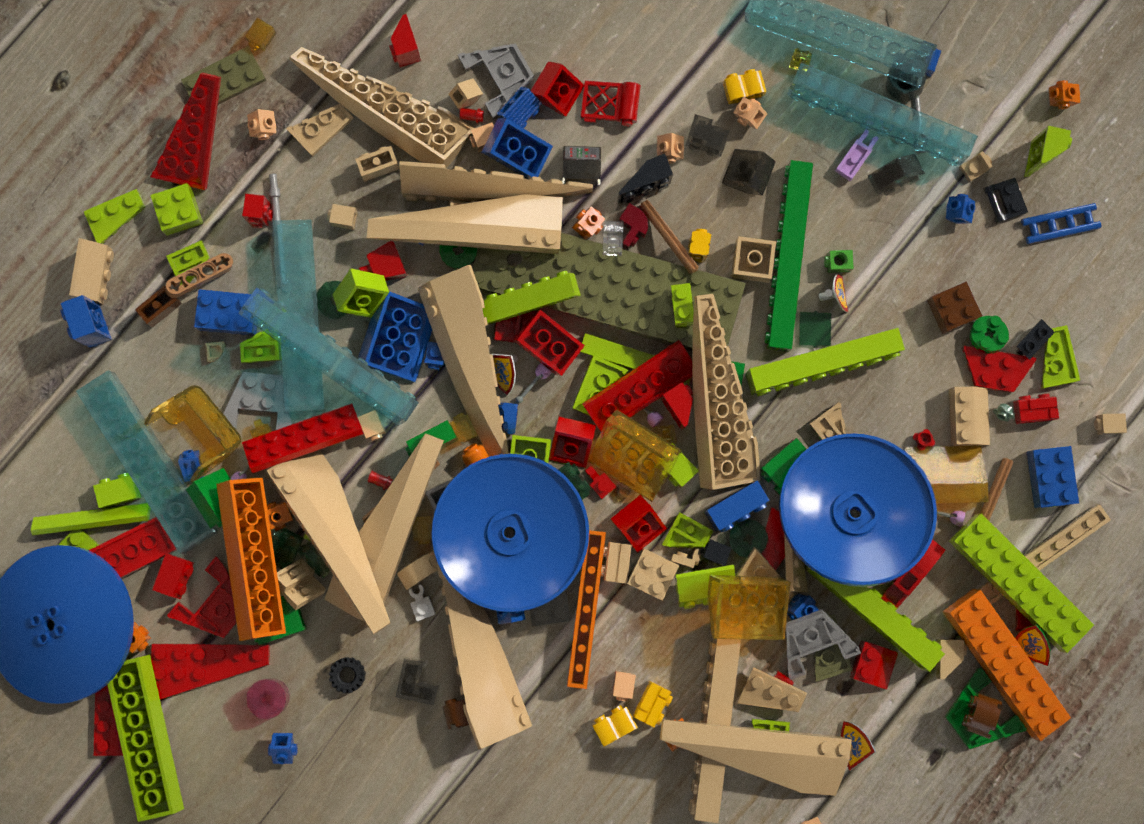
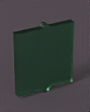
(815, 329)

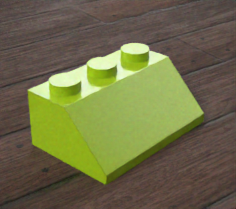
(1046, 148)
(693, 586)

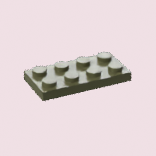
(237, 73)

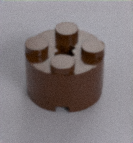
(454, 713)
(982, 715)

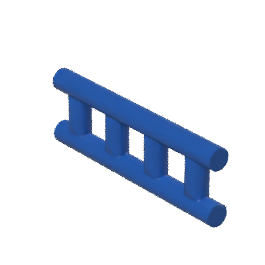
(1068, 214)

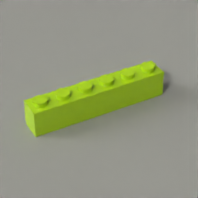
(530, 297)

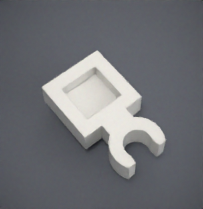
(421, 606)

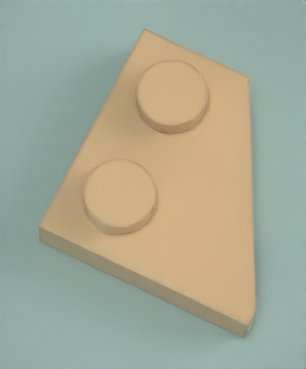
(829, 423)

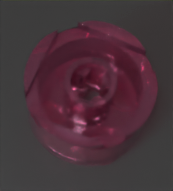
(257, 694)

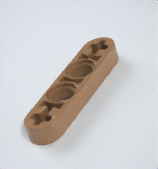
(199, 275)

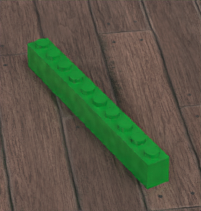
(790, 255)

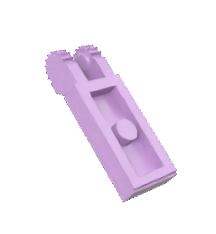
(855, 157)

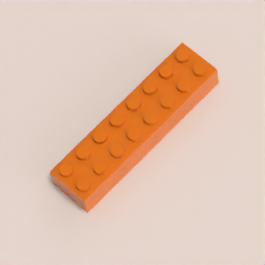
(250, 558)
(1006, 664)

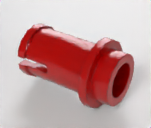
(472, 115)
(380, 480)

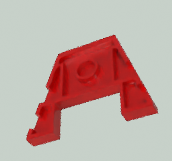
(218, 610)

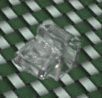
(612, 238)

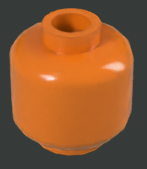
(473, 454)

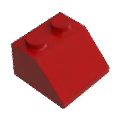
(404, 47)
(557, 88)
(679, 403)
(572, 442)
(639, 523)
(874, 665)

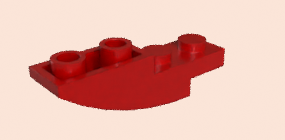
(905, 585)

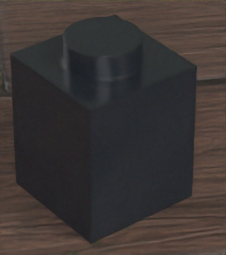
(716, 552)

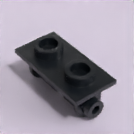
(1034, 339)

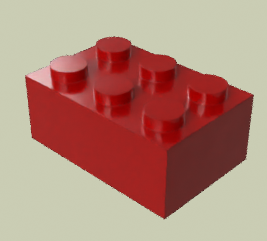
(548, 342)

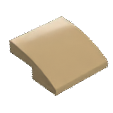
(299, 584)

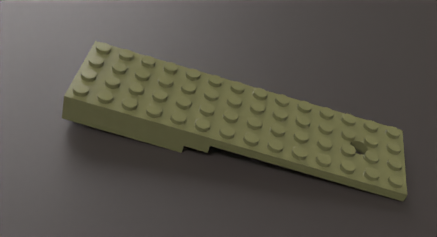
(617, 291)

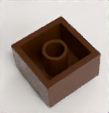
(954, 307)

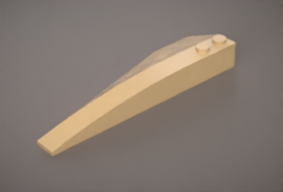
(504, 223)

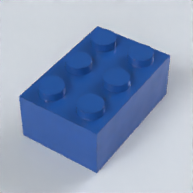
(517, 148)
(219, 313)
(85, 321)
(1052, 477)
(737, 507)

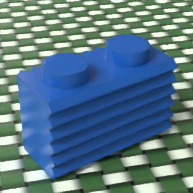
(520, 107)

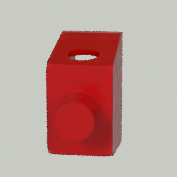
(385, 262)

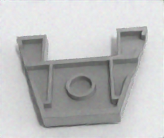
(505, 67)
(258, 393)
(811, 635)

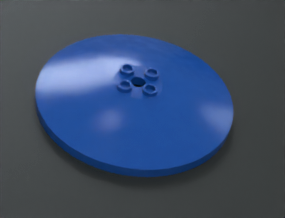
(880, 483)
(547, 539)
(89, 618)

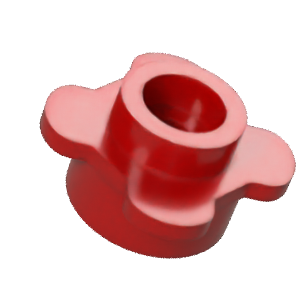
(927, 436)

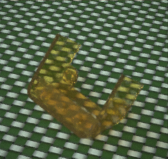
(204, 421)

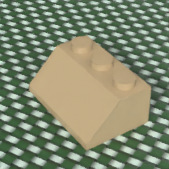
(91, 270)
(969, 416)

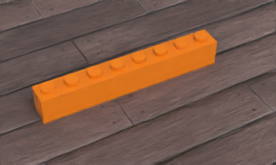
(586, 611)

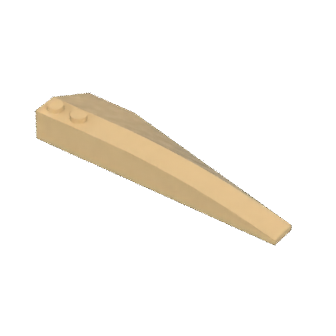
(408, 123)
(438, 183)
(460, 331)
(723, 432)
(322, 511)
(391, 522)
(488, 685)
(787, 758)

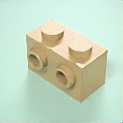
(377, 163)

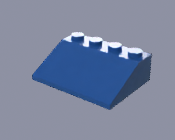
(397, 337)

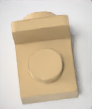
(976, 166)
(682, 558)

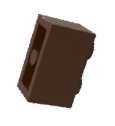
(157, 307)

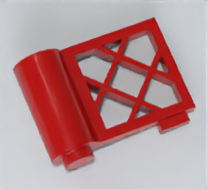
(626, 102)

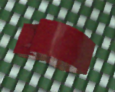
(637, 222)

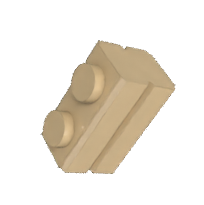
(616, 563)

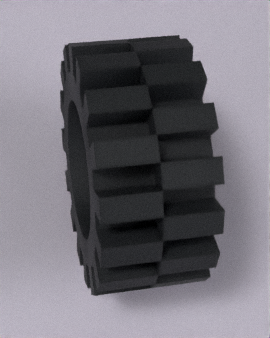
(335, 678)

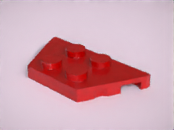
(997, 370)

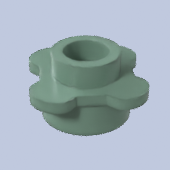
(1004, 412)

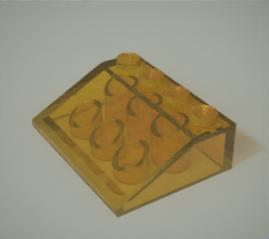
(634, 455)
(954, 473)
(748, 607)

